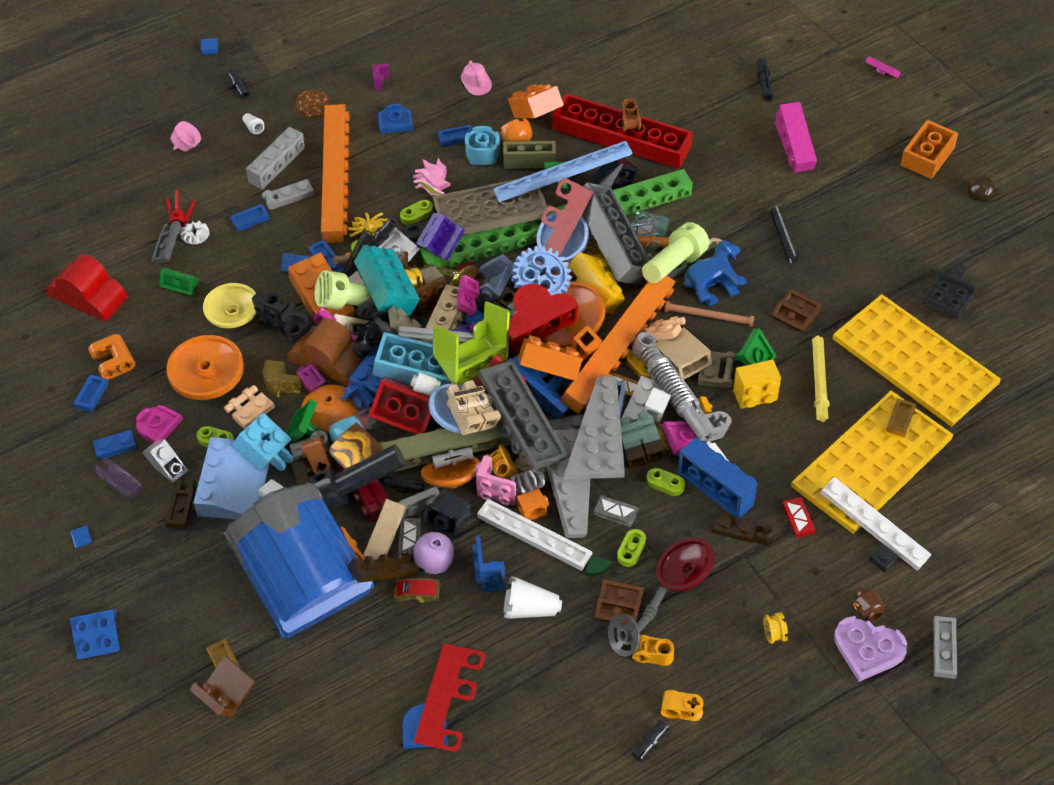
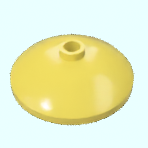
(229, 305)

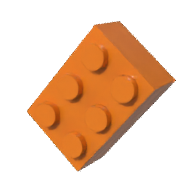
(535, 101)
(929, 149)
(550, 357)

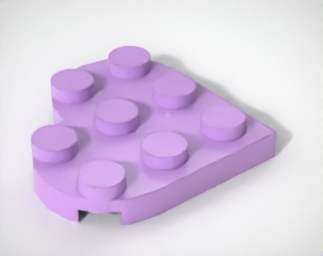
(869, 648)

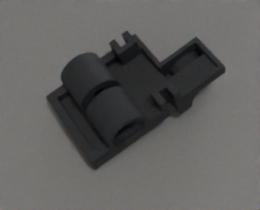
(950, 292)
(280, 316)

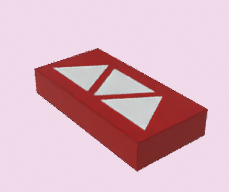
(798, 517)

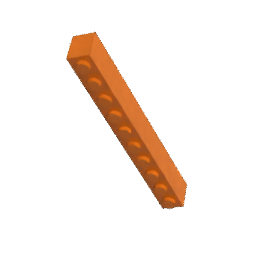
(334, 174)
(617, 342)

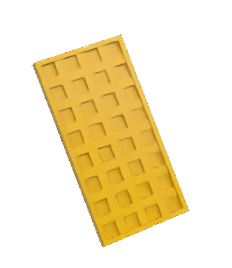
(916, 359)
(872, 460)

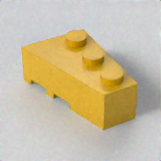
(598, 275)

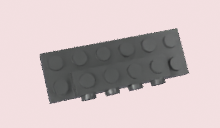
(521, 416)

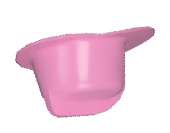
(476, 79)
(185, 136)

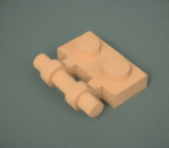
(665, 329)
(253, 409)

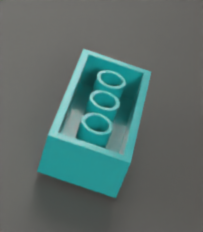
(386, 279)

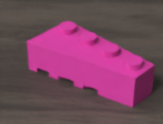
(795, 137)

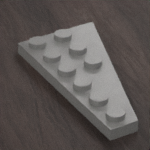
(599, 439)
(570, 494)

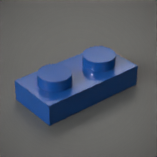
(114, 445)

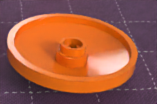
(590, 313)
(205, 367)

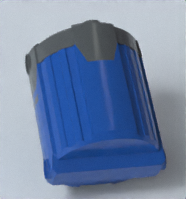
(295, 558)

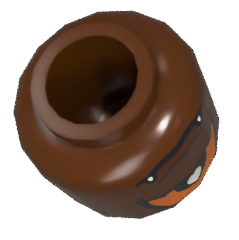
(868, 605)

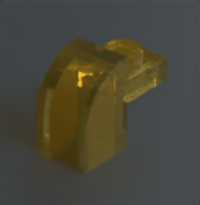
(277, 380)

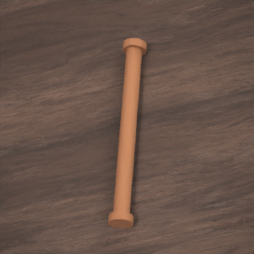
(708, 313)

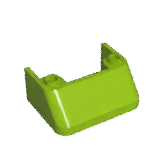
(465, 360)

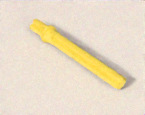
(821, 403)

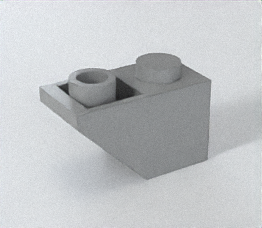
(165, 460)

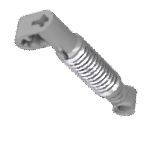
(706, 427)

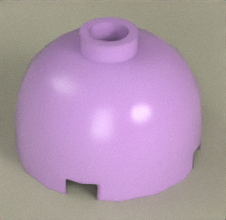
(433, 552)

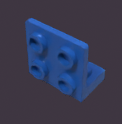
(488, 575)
(95, 634)

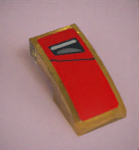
(417, 588)

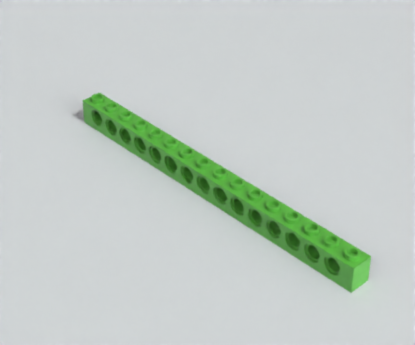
(504, 239)

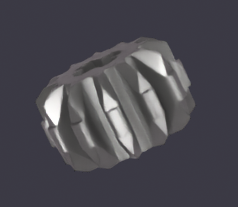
(528, 481)

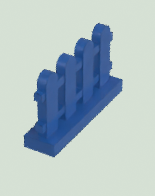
(544, 392)

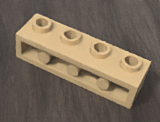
(446, 311)

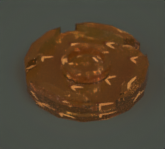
(312, 103)

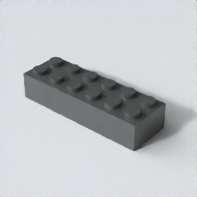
(615, 235)

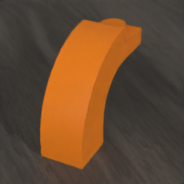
(586, 343)

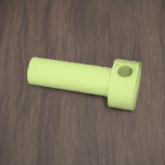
(686, 243)
(335, 291)

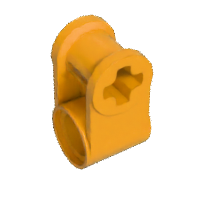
(502, 462)
(652, 650)
(680, 705)

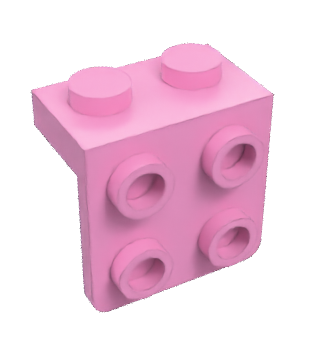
(494, 487)

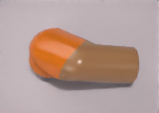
(341, 260)

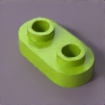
(416, 212)
(211, 432)
(664, 482)
(631, 549)

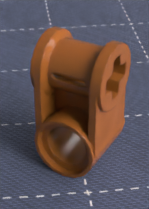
(630, 115)
(316, 452)

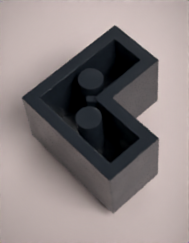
(615, 173)

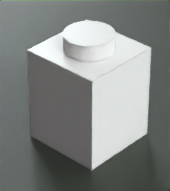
(657, 404)

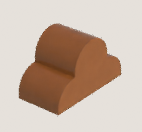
(329, 350)

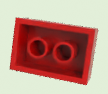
(401, 406)

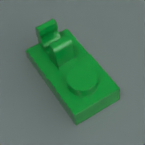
(177, 281)

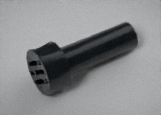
(337, 485)

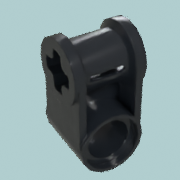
(367, 339)

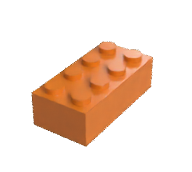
(304, 278)

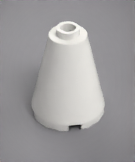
(528, 601)

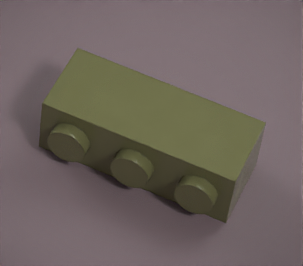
(528, 154)

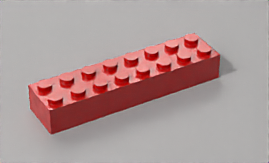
(604, 126)

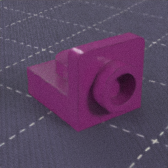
(380, 72)
(310, 377)

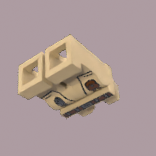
(471, 408)

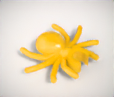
(370, 225)

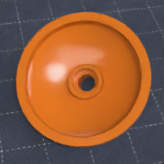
(330, 412)
(449, 475)

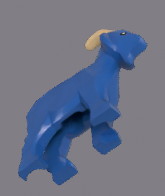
(714, 270)

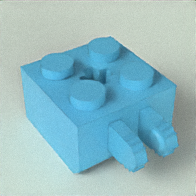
(264, 444)

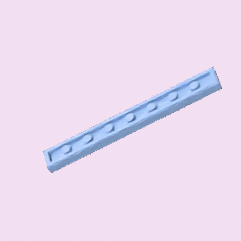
(562, 171)

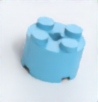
(482, 146)

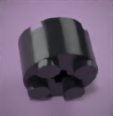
(447, 514)

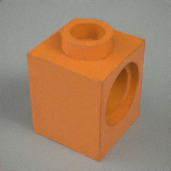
(532, 504)

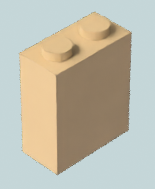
(685, 353)

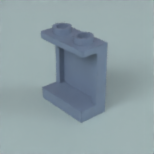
(497, 275)

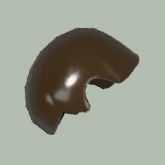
(981, 188)

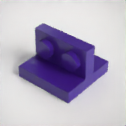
(440, 236)

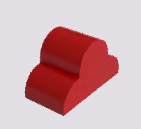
(87, 288)
(539, 314)

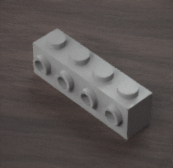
(275, 158)

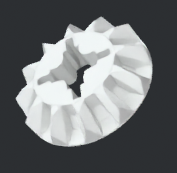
(202, 233)

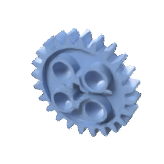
(550, 262)

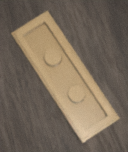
(385, 529)

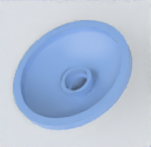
(576, 243)
(440, 411)

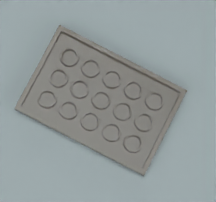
(480, 211)

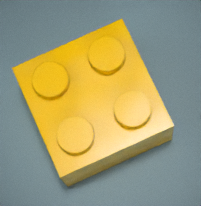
(757, 384)

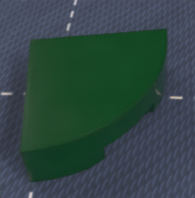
(597, 565)

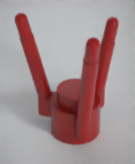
(177, 214)

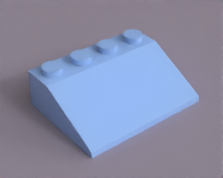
(227, 482)

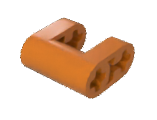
(121, 356)

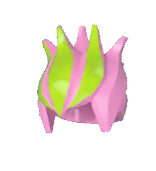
(432, 178)

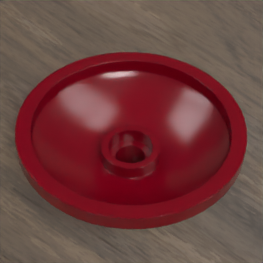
(685, 564)

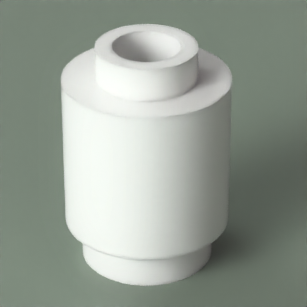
(424, 384)

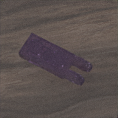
(119, 479)

